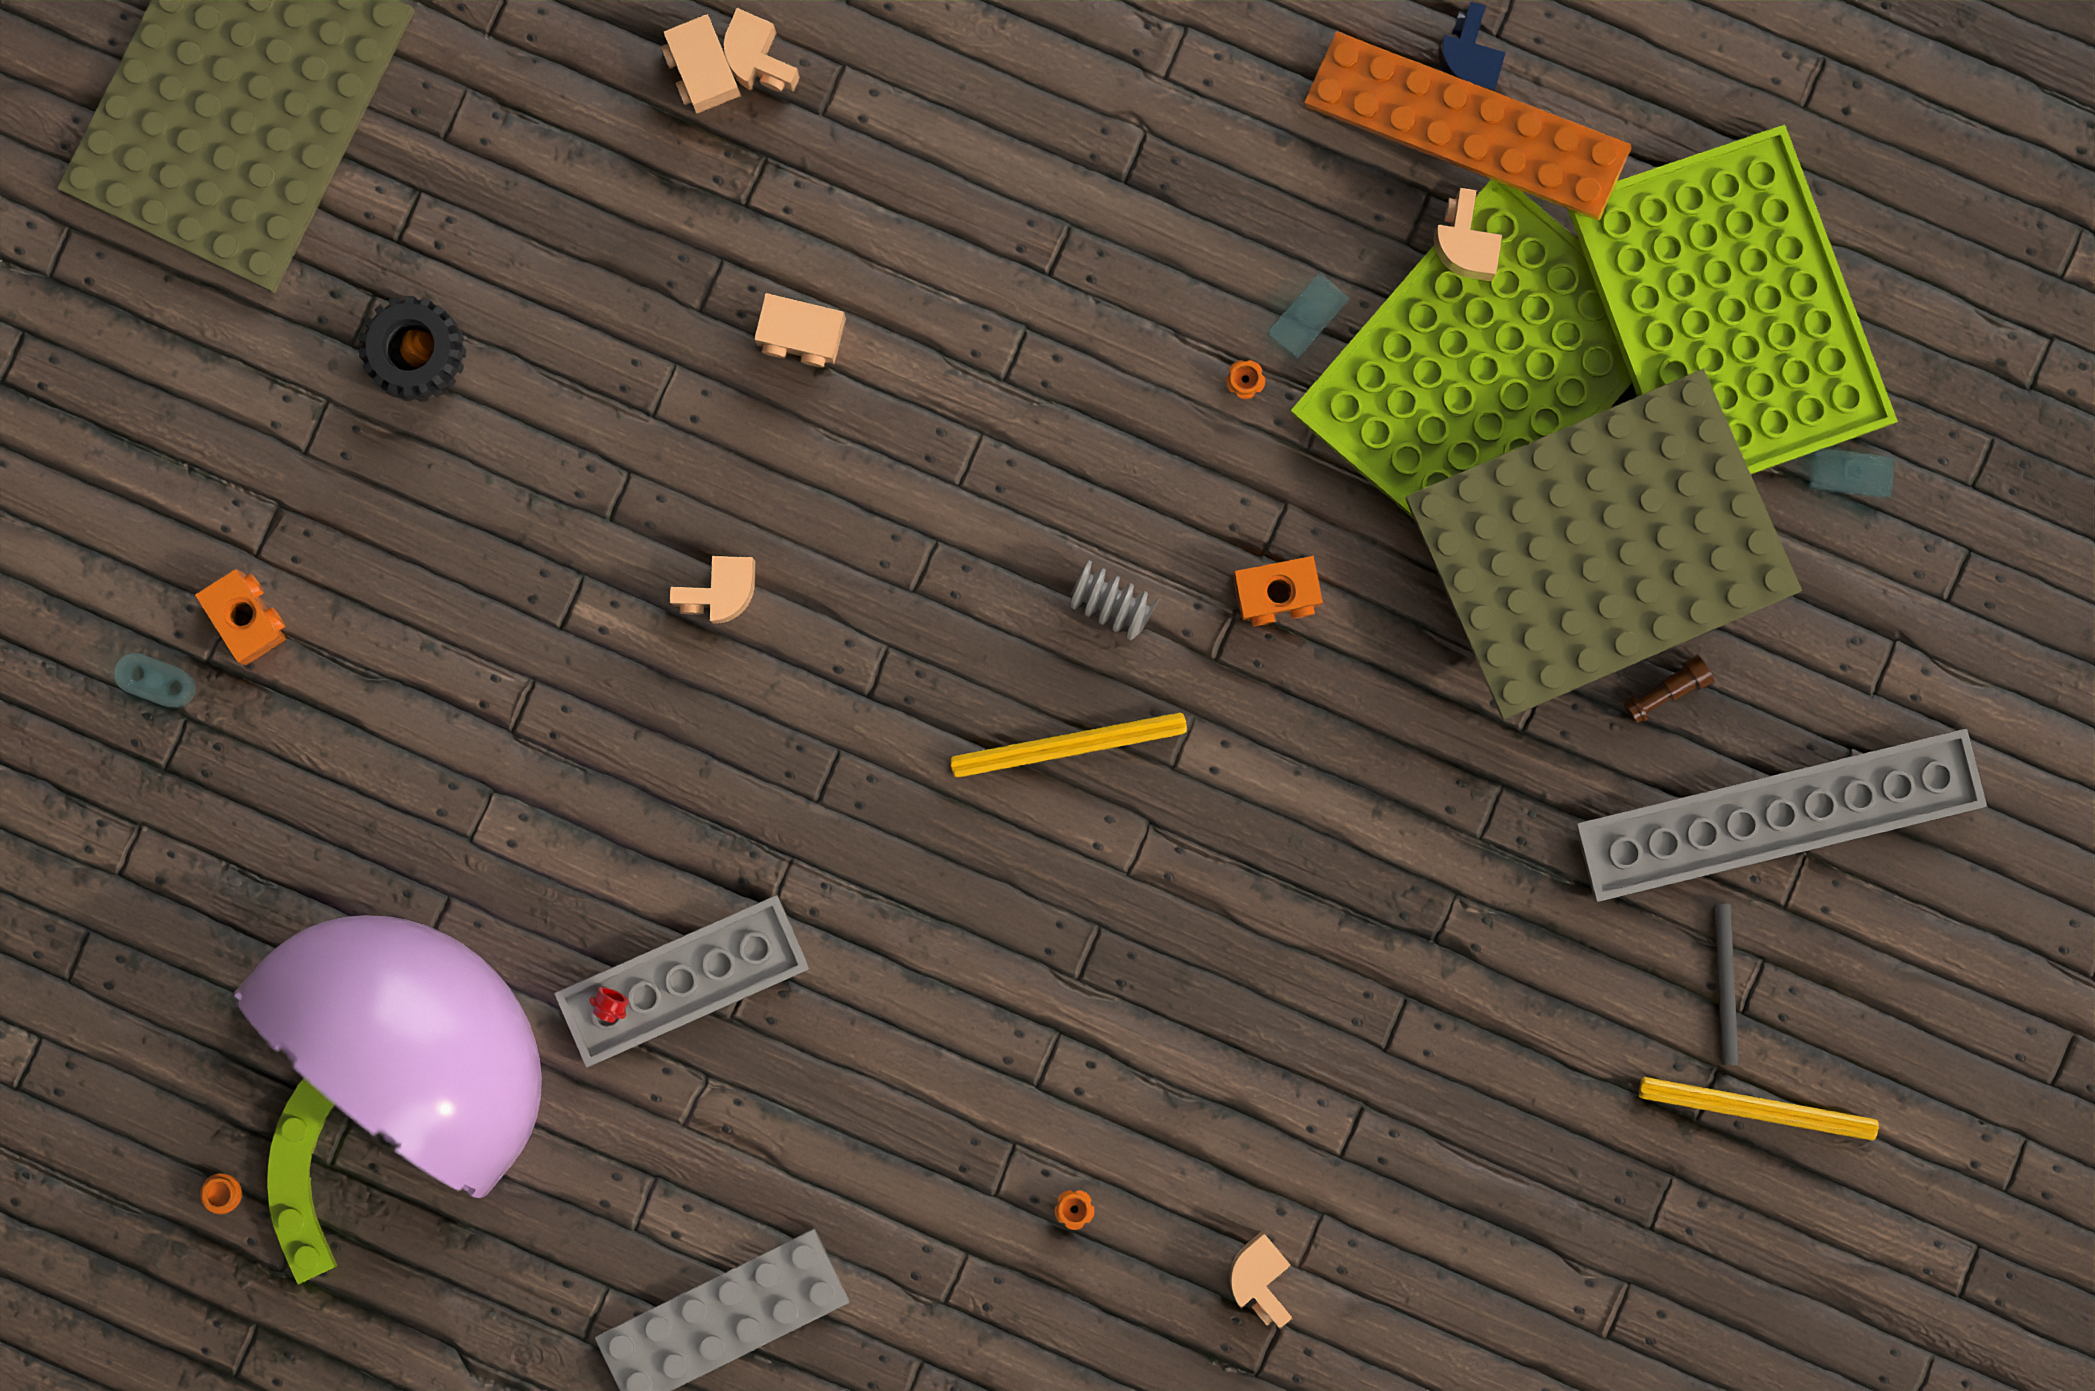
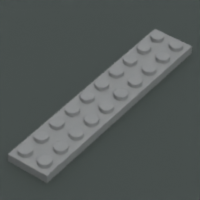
(1781, 815)

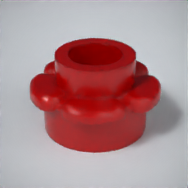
(609, 1004)

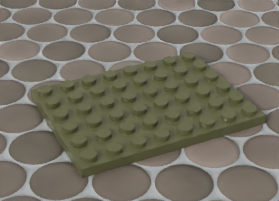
(234, 122)
(1603, 544)

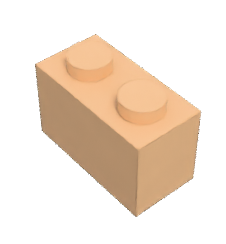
(701, 64)
(799, 330)

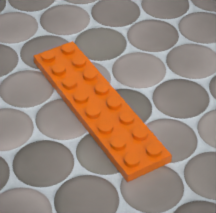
(1468, 125)

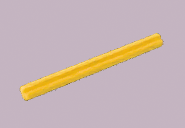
(1068, 745)
(1758, 1108)

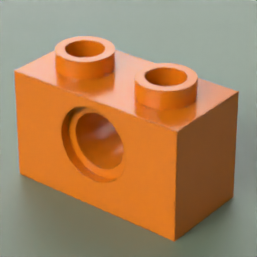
(1297, 575)
(221, 603)

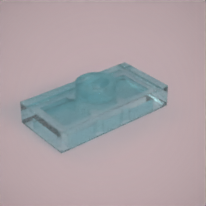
(1308, 315)
(1852, 473)

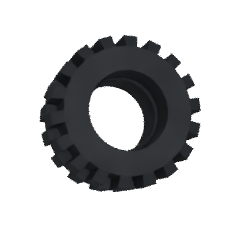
(393, 321)

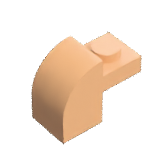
(746, 53)
(1465, 250)
(729, 592)
(1250, 1274)

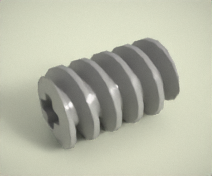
(1112, 601)

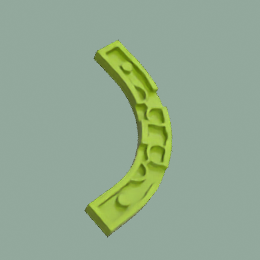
(290, 1183)

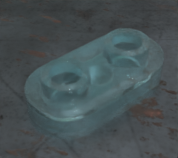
(156, 680)

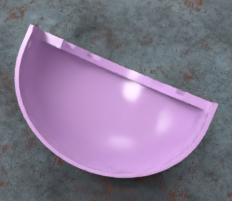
(405, 1041)

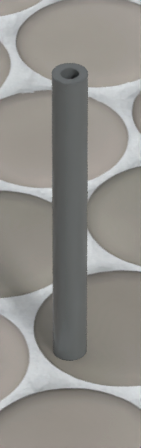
(1726, 984)

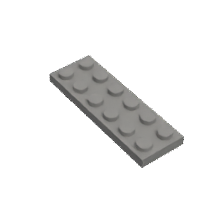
(685, 980)
(724, 1317)

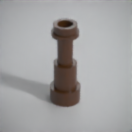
(1693, 675)

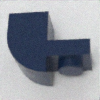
(1464, 57)

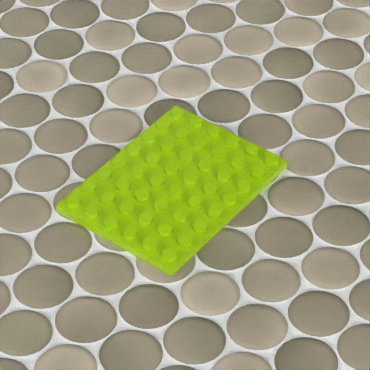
(1736, 277)
(1471, 364)

